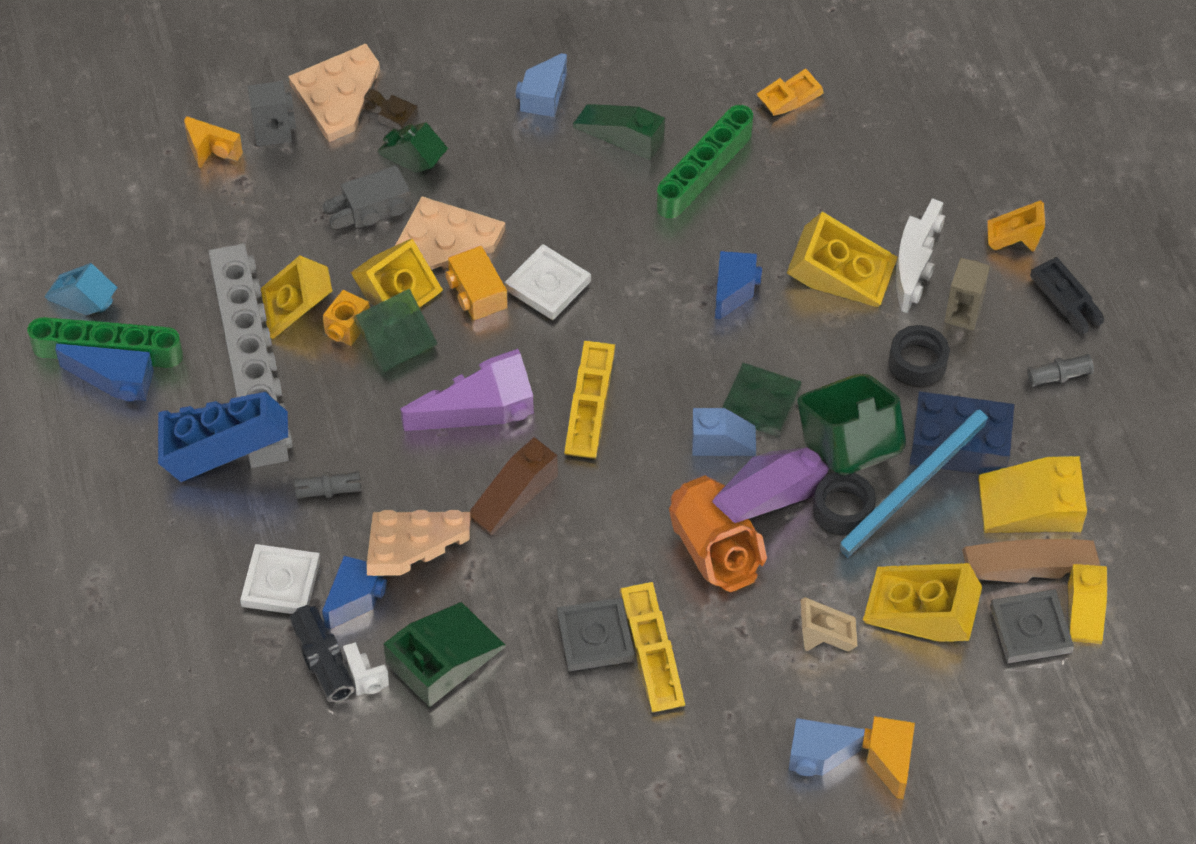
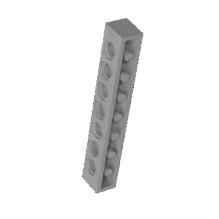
(245, 335)

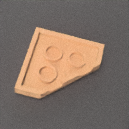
(336, 90)
(449, 230)
(406, 537)

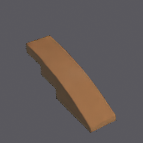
(1024, 559)

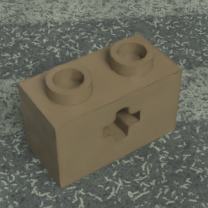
(967, 293)

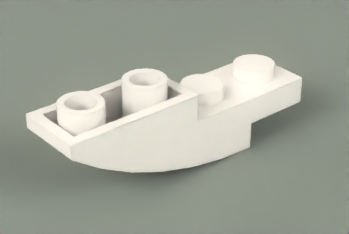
(915, 254)

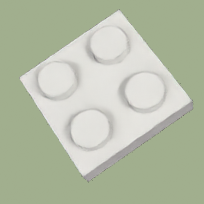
(547, 281)
(280, 579)

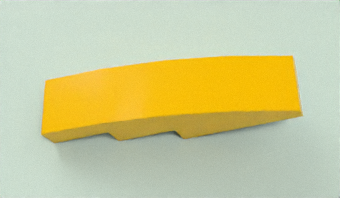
(590, 400)
(652, 647)

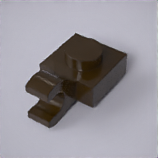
(393, 112)

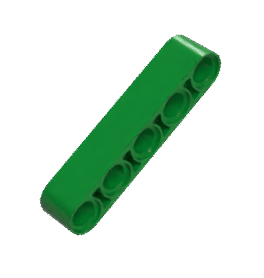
(704, 161)
(47, 332)

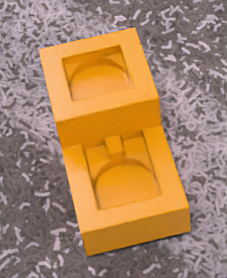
(792, 94)

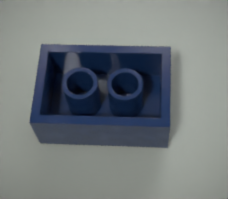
(941, 415)

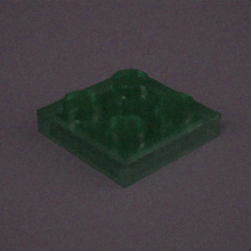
(395, 330)
(762, 398)

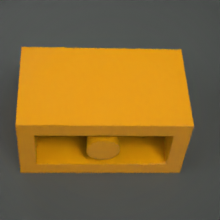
(477, 283)

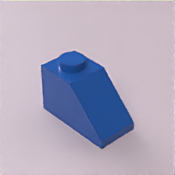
(735, 281)
(352, 593)

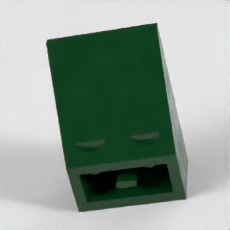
(441, 651)

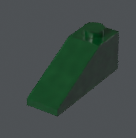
(624, 127)

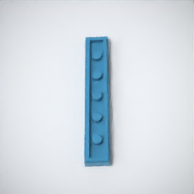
(913, 483)

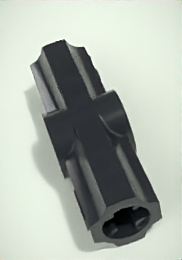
(322, 653)

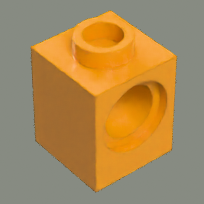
(339, 317)

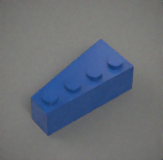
(218, 433)

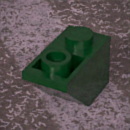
(413, 147)

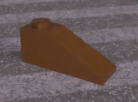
(515, 485)

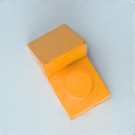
(208, 139)
(1018, 225)

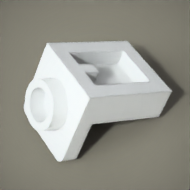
(364, 678)

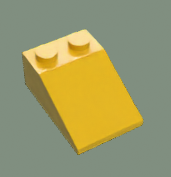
(841, 262)
(1034, 497)
(925, 600)

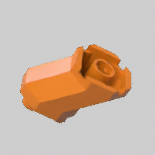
(720, 548)

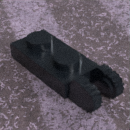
(1067, 294)

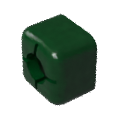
(852, 423)

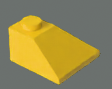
(395, 272)
(294, 293)

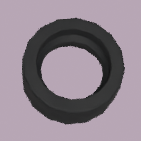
(922, 336)
(850, 483)

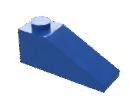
(114, 371)

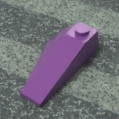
(487, 397)
(771, 483)

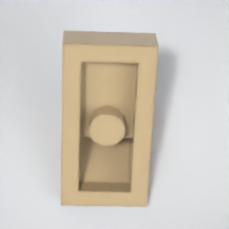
(827, 625)

